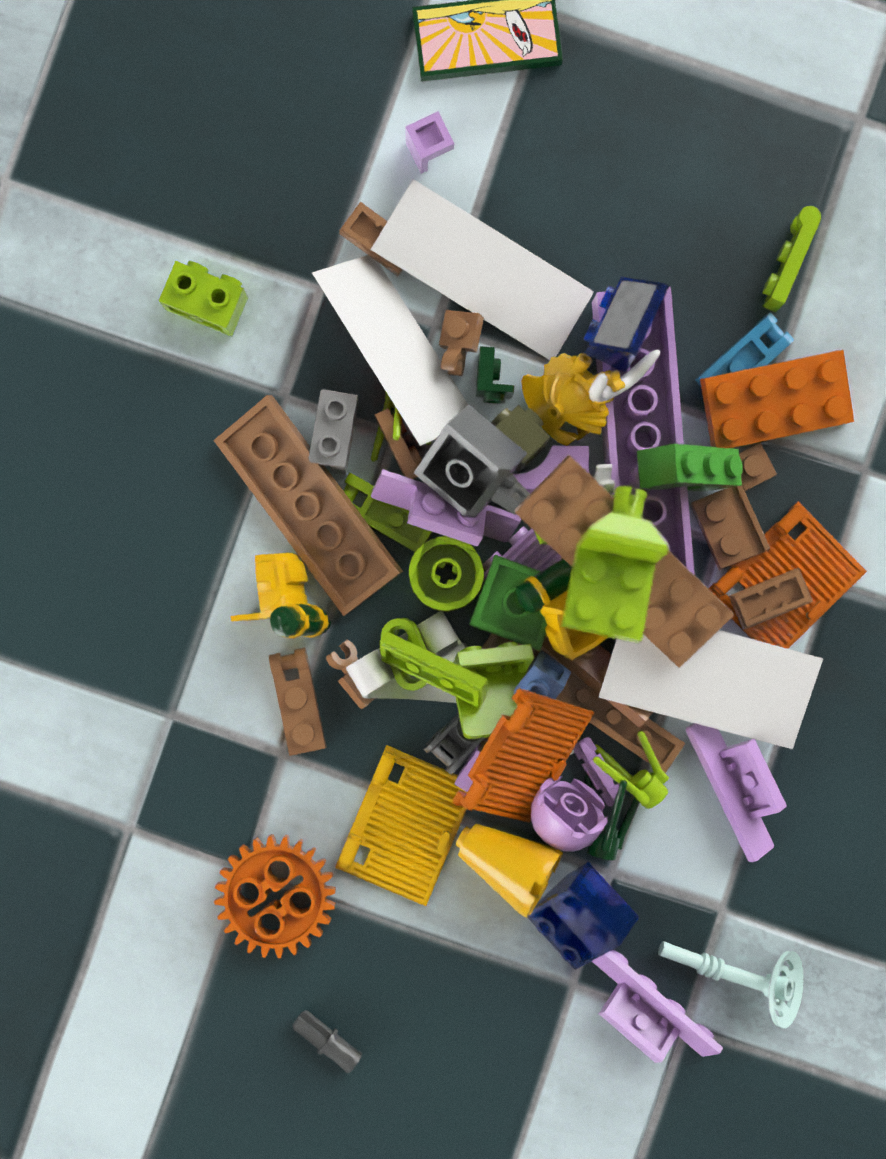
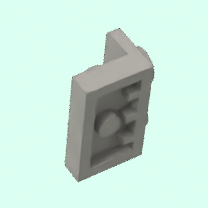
(334, 430)

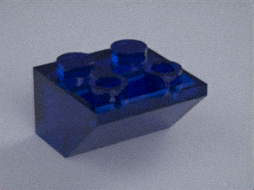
(583, 916)

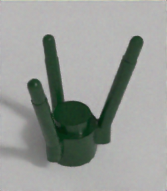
(610, 838)

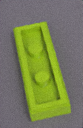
(433, 669)

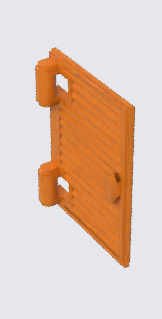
(823, 564)
(523, 755)

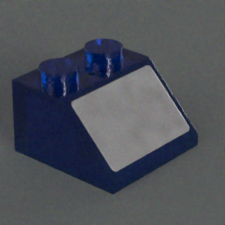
(625, 321)

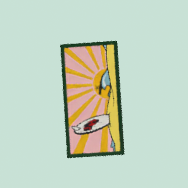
(485, 37)

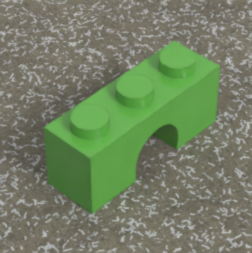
(690, 466)

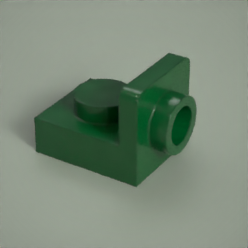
(487, 371)

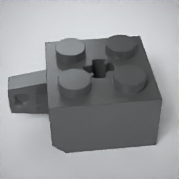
(473, 465)

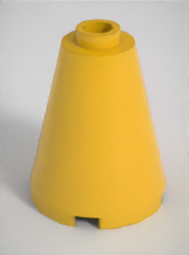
(509, 864)

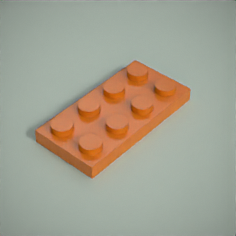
(777, 400)

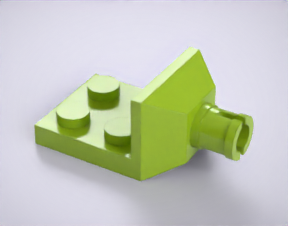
(615, 571)

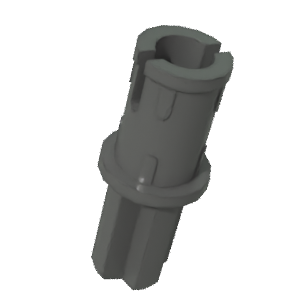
(327, 1041)

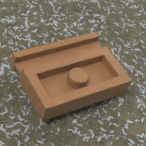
(729, 526)

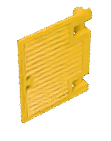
(404, 827)

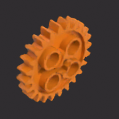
(294, 922)

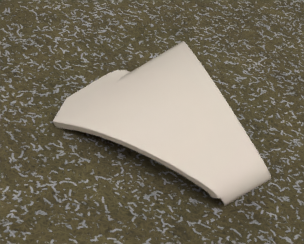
(376, 677)

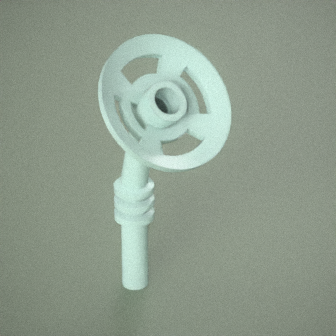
(781, 988)

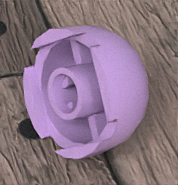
(567, 814)

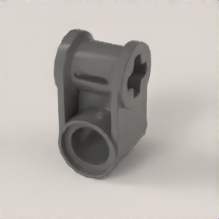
(450, 745)

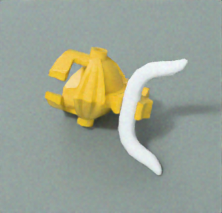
(576, 396)

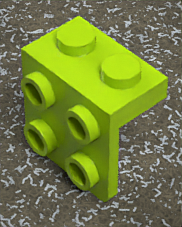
(504, 670)

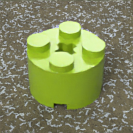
(436, 555)

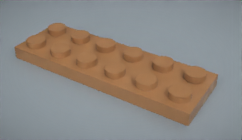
(307, 505)
(680, 607)

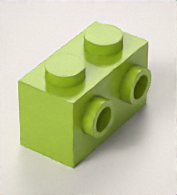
(204, 297)

